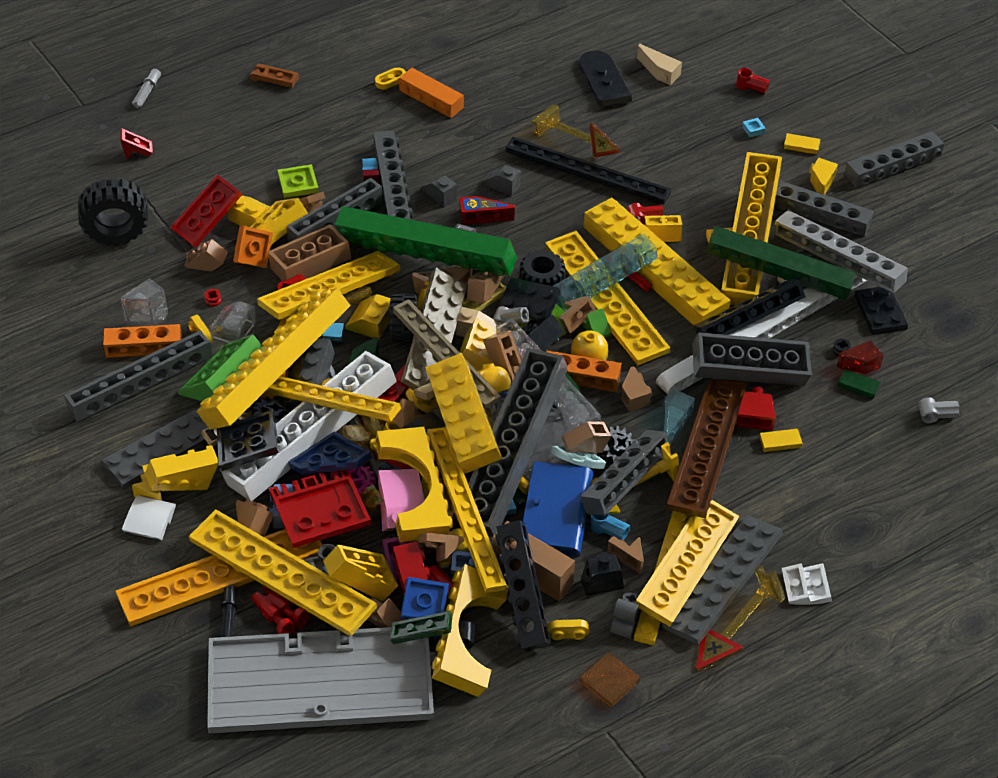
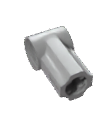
(519, 315)
(932, 410)

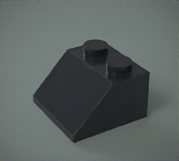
(543, 331)

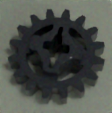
(278, 407)
(617, 438)

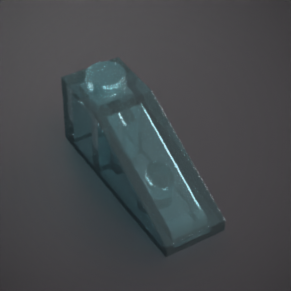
(676, 412)

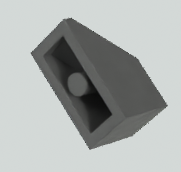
(503, 179)
(441, 190)

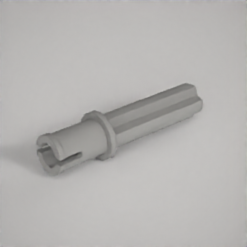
(149, 84)

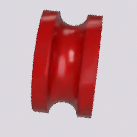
(214, 301)

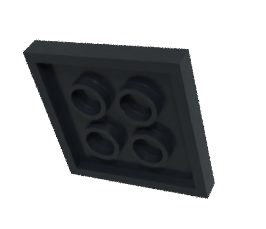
(247, 440)

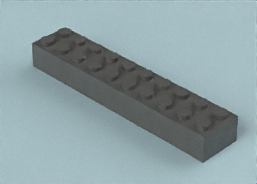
(516, 434)

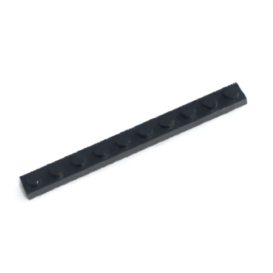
(588, 170)

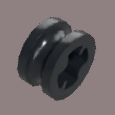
(841, 343)

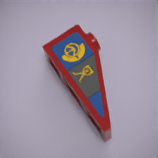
(483, 210)

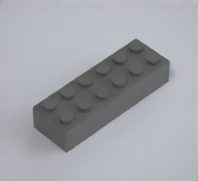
(751, 359)

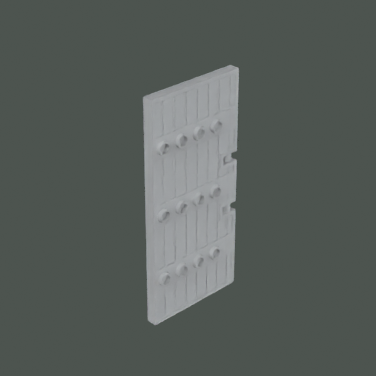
(269, 686)

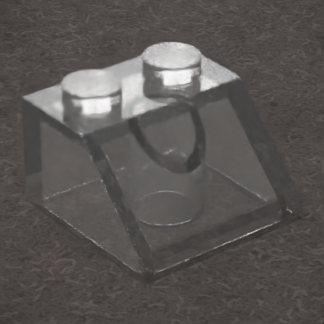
(144, 304)
(233, 322)

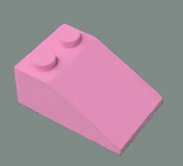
(400, 492)

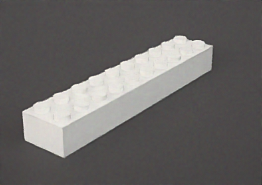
(310, 424)

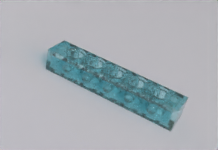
(607, 270)

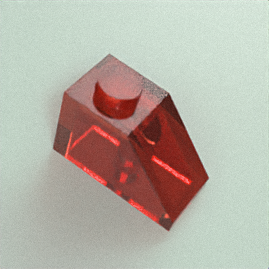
(861, 358)

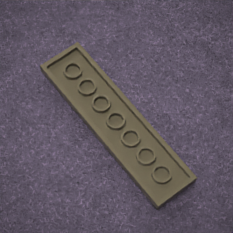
(441, 308)

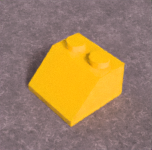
(246, 211)
(371, 317)

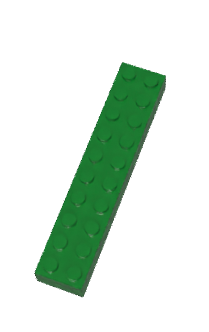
(427, 241)

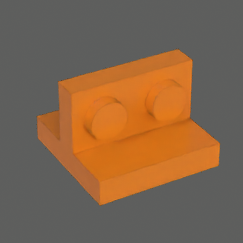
(252, 246)

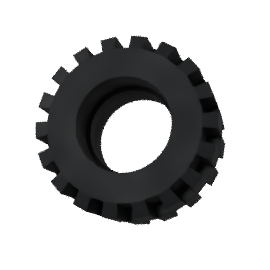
(542, 268)
(398, 330)

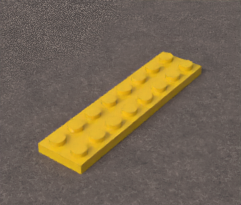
(344, 277)
(685, 563)

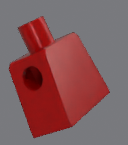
(756, 410)

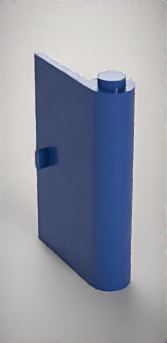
(560, 512)

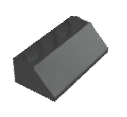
(312, 366)

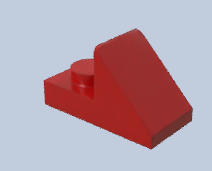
(132, 142)

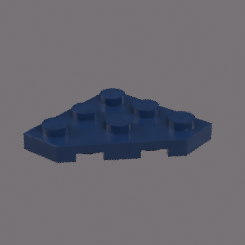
(329, 455)

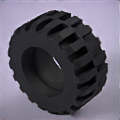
(113, 195)

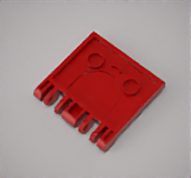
(320, 509)

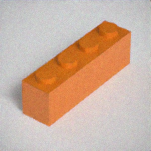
(431, 92)

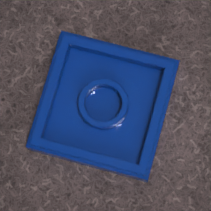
(423, 598)

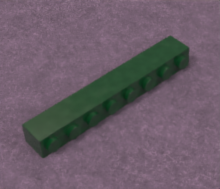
(780, 262)

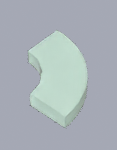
(579, 458)

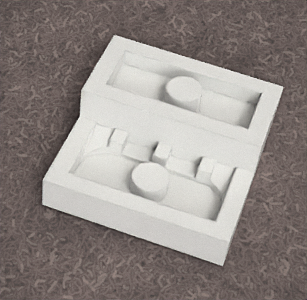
(148, 517)
(806, 584)

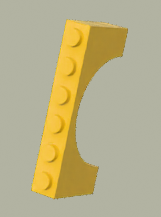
(413, 449)
(453, 662)

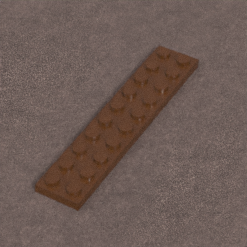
(707, 448)

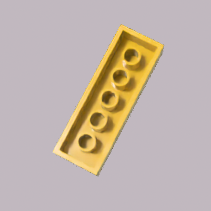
(463, 413)

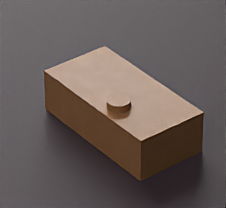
(310, 254)
(552, 567)

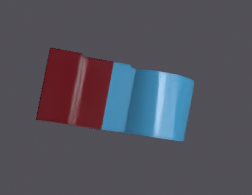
(370, 169)

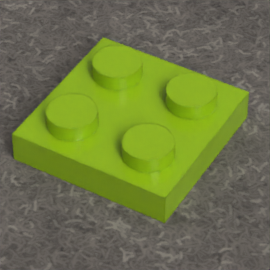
(298, 181)

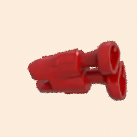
(275, 605)

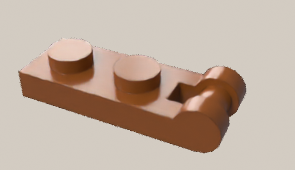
(274, 75)

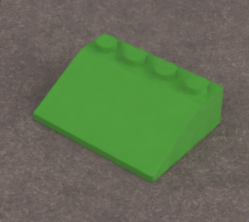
(219, 367)

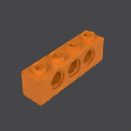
(139, 340)
(592, 372)

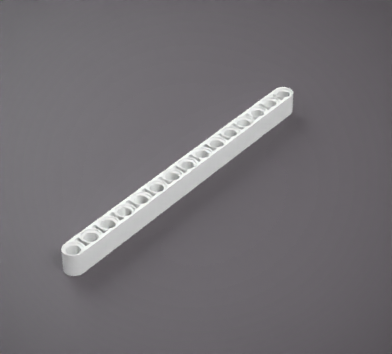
(682, 374)

